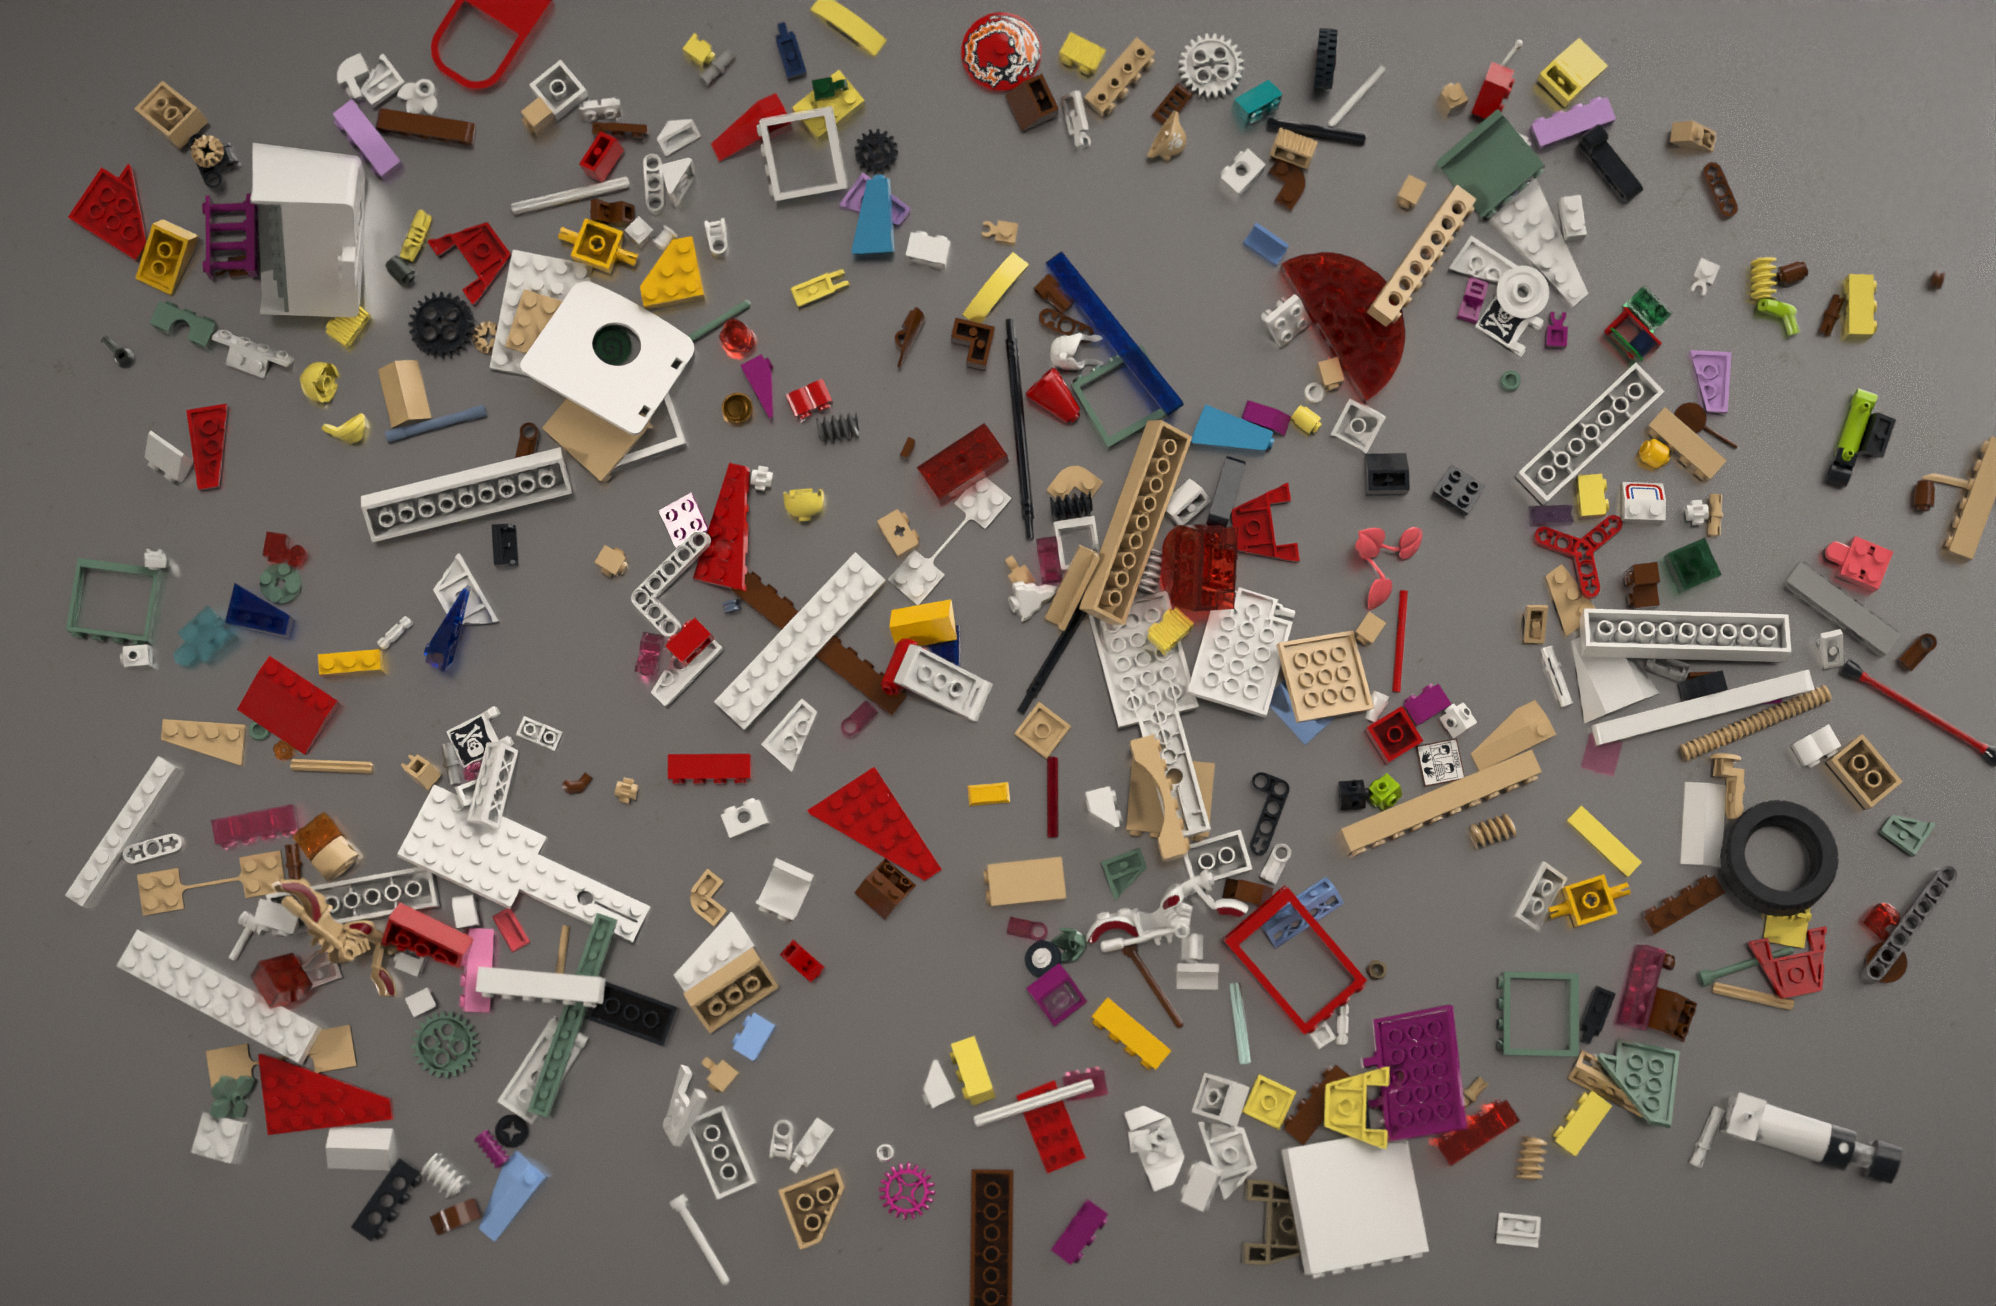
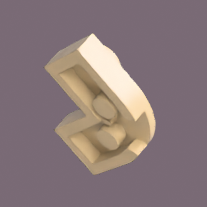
(1072, 478)
(702, 899)

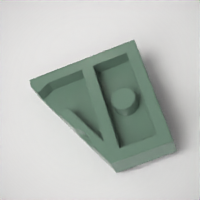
(1907, 833)
(1123, 870)

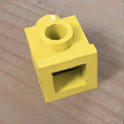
(698, 51)

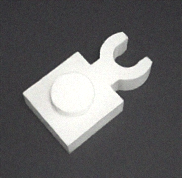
(1705, 274)
(154, 560)
(1141, 1139)

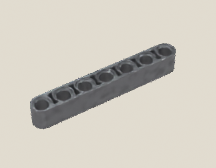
(1918, 919)

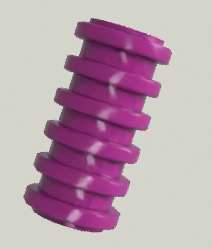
(491, 1148)

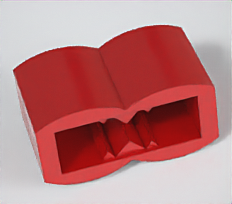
(809, 399)

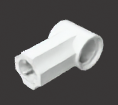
(1274, 865)

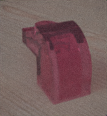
(1049, 560)
(649, 653)

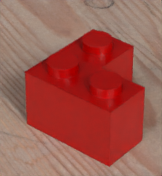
(1493, 90)

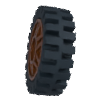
(1325, 58)

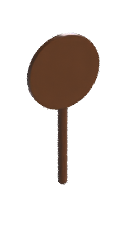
(1695, 418)

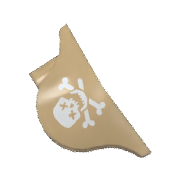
(1169, 140)

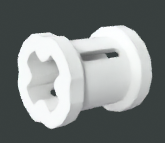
(664, 238)

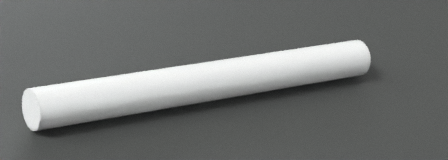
(1357, 96)

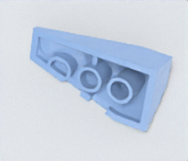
(513, 1189)

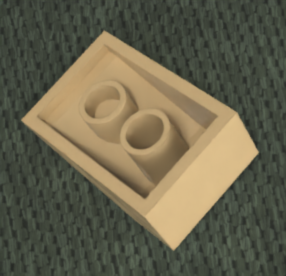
(171, 114)

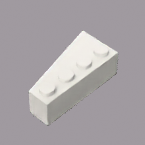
(719, 949)

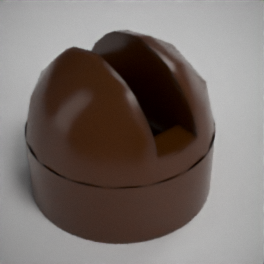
(1669, 961)

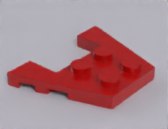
(482, 251)
(1256, 526)
(1794, 973)

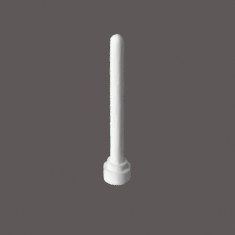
(680, 1204)

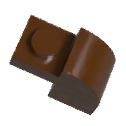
(612, 214)
(1246, 891)
(455, 1216)

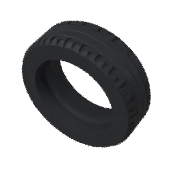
(1804, 824)

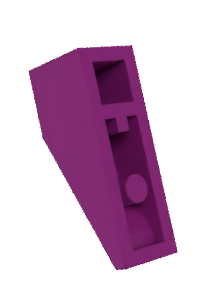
(761, 381)

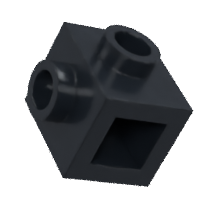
(1352, 794)

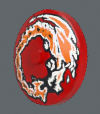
(1000, 52)

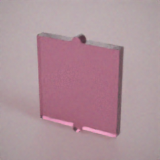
(1601, 757)

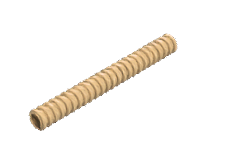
(1755, 722)

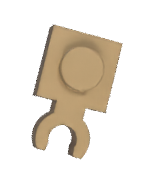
(1004, 231)

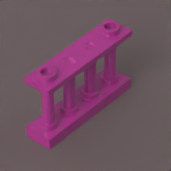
(249, 244)

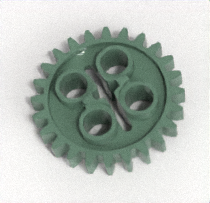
(428, 1056)

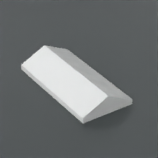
(1702, 824)

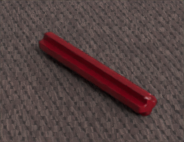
(1052, 797)

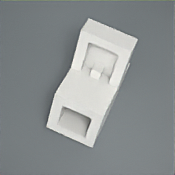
(349, 73)
(465, 911)

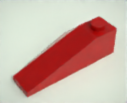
(743, 132)

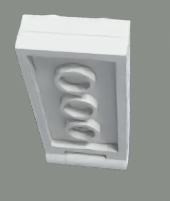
(943, 683)
(522, 1085)

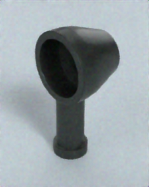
(123, 363)

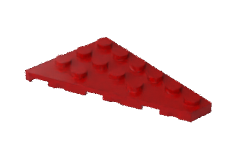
(874, 818)

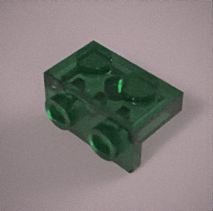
(1648, 309)

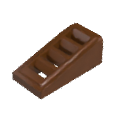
(1172, 94)

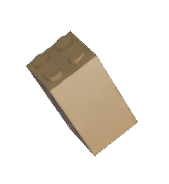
(1025, 882)

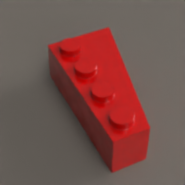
(426, 936)

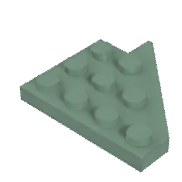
(1646, 1077)

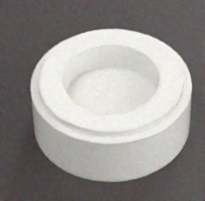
(1314, 393)

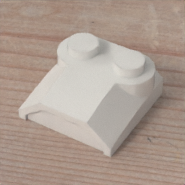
(1358, 425)

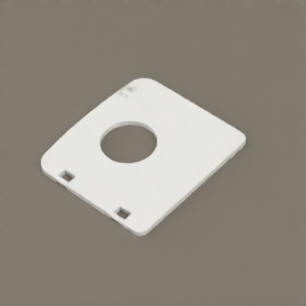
(567, 363)

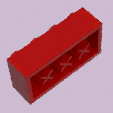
(1052, 1130)

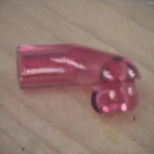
(471, 769)

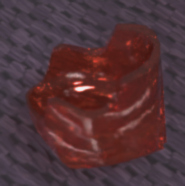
(737, 336)

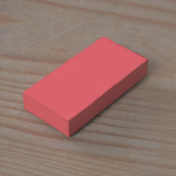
(511, 929)

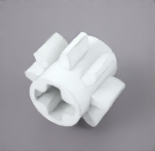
(761, 478)
(1697, 512)

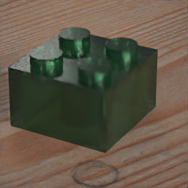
(1692, 565)

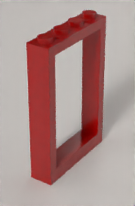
(1256, 920)

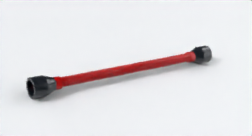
(1854, 671)

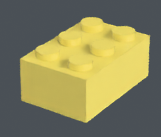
(844, 105)

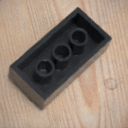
(634, 1014)

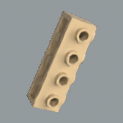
(1119, 77)

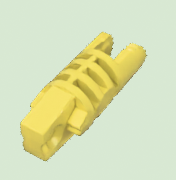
(416, 234)

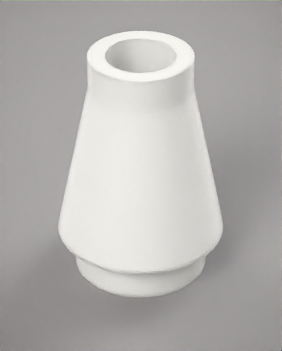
(1379, 701)

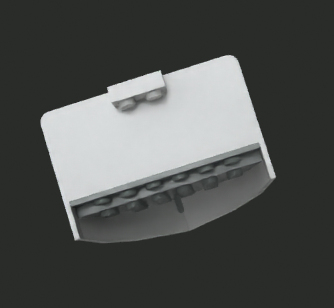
(309, 230)

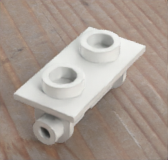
(592, 111)

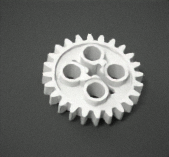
(1214, 83)

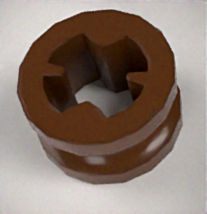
(1937, 279)

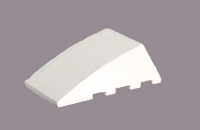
(1609, 683)

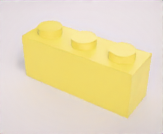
(1860, 306)
(972, 1071)
(1581, 1122)

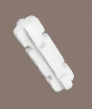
(394, 633)
(1342, 1025)

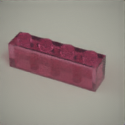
(255, 825)
(1640, 987)

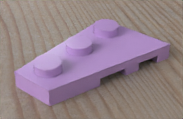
(854, 199)
(1713, 378)

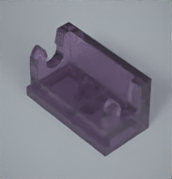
(1550, 515)

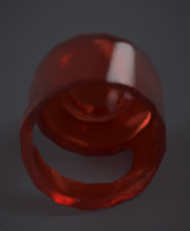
(1880, 917)

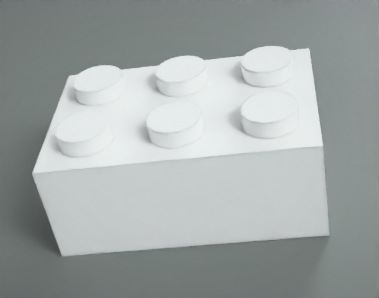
(1221, 855)

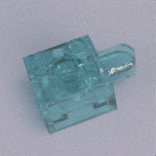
(202, 637)

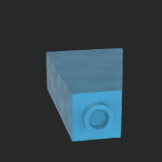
(875, 221)
(1228, 432)

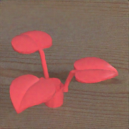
(1369, 546)

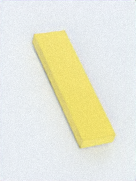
(1604, 841)

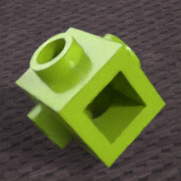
(1384, 792)

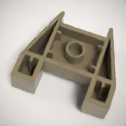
(1280, 1229)

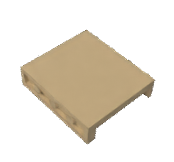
(590, 438)
(1144, 806)

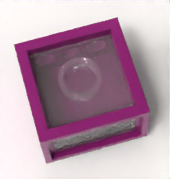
(1056, 994)

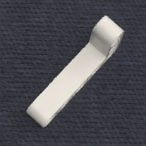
(666, 580)

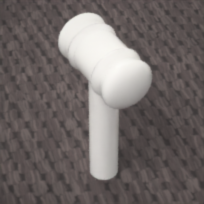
(247, 921)

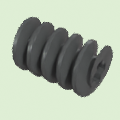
(838, 427)

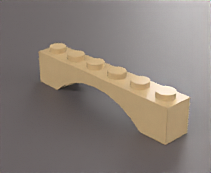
(1147, 757)

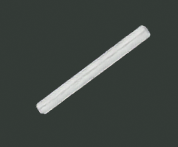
(570, 195)
(1034, 1102)

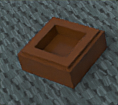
(907, 449)

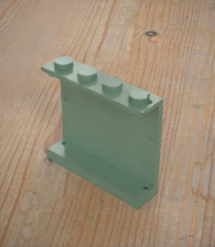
(1491, 164)

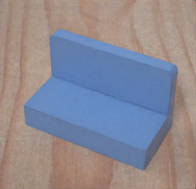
(1266, 244)

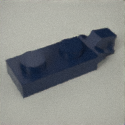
(790, 52)

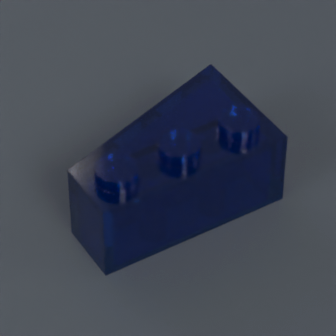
(257, 615)

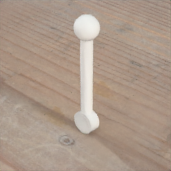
(1518, 44)

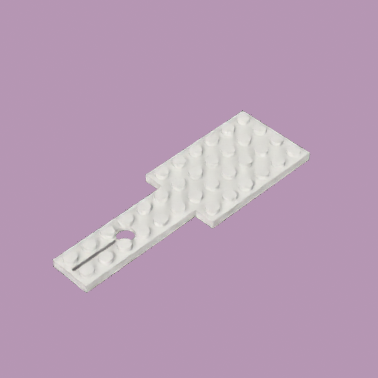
(1152, 693)
(507, 862)

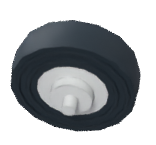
(1042, 957)

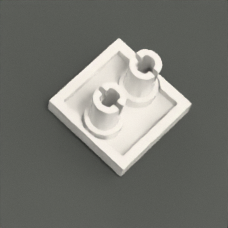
(1286, 320)

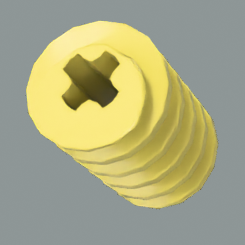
(1762, 278)

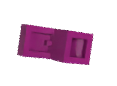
(1266, 417)

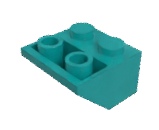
(1258, 101)

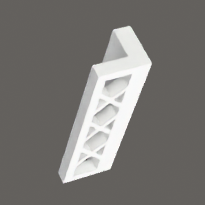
(489, 782)

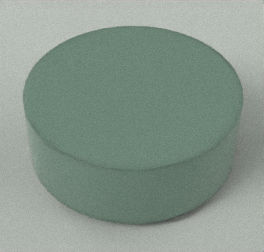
(1510, 380)
(258, 732)

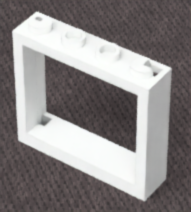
(770, 168)
(658, 449)

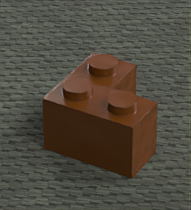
(978, 337)
(1643, 586)

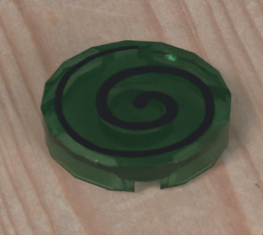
(612, 345)

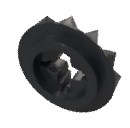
(504, 1137)

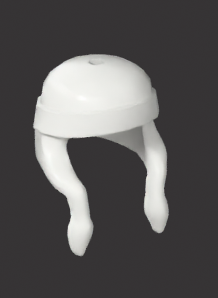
(1064, 348)

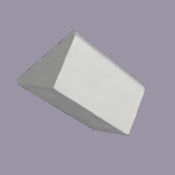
(678, 177)
(1538, 896)
(359, 1148)

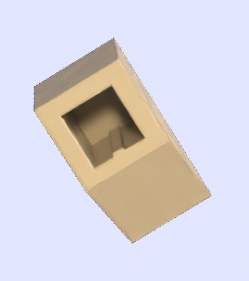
(1693, 136)

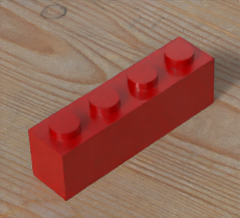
(707, 767)

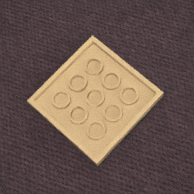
(1324, 676)

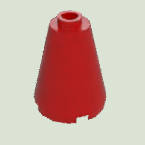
(1054, 396)
(887, 683)

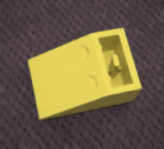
(1571, 72)

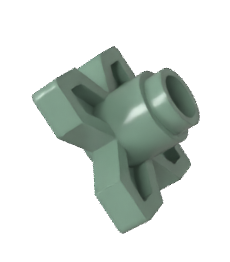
(229, 1096)

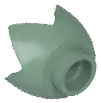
(1072, 943)

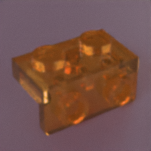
(317, 835)

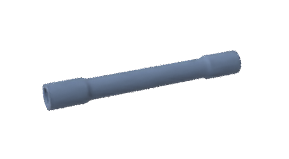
(403, 432)

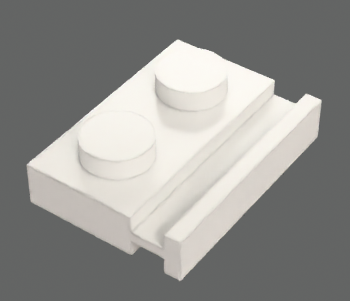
(1518, 1230)

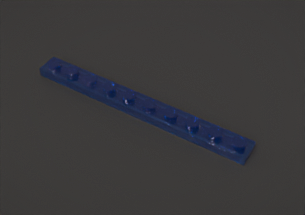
(1114, 334)

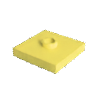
(1269, 1102)

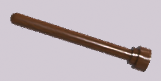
(1131, 951)

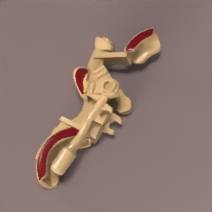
(339, 940)

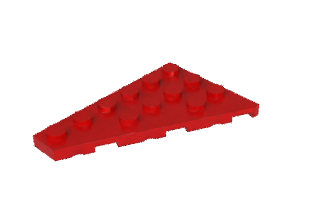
(308, 1100)

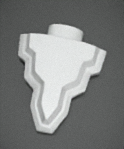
(1029, 598)

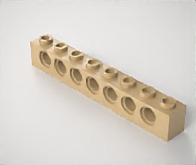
(1456, 199)

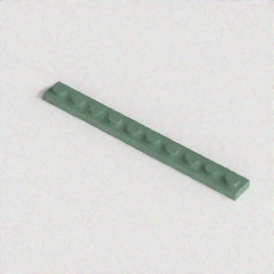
(571, 1019)

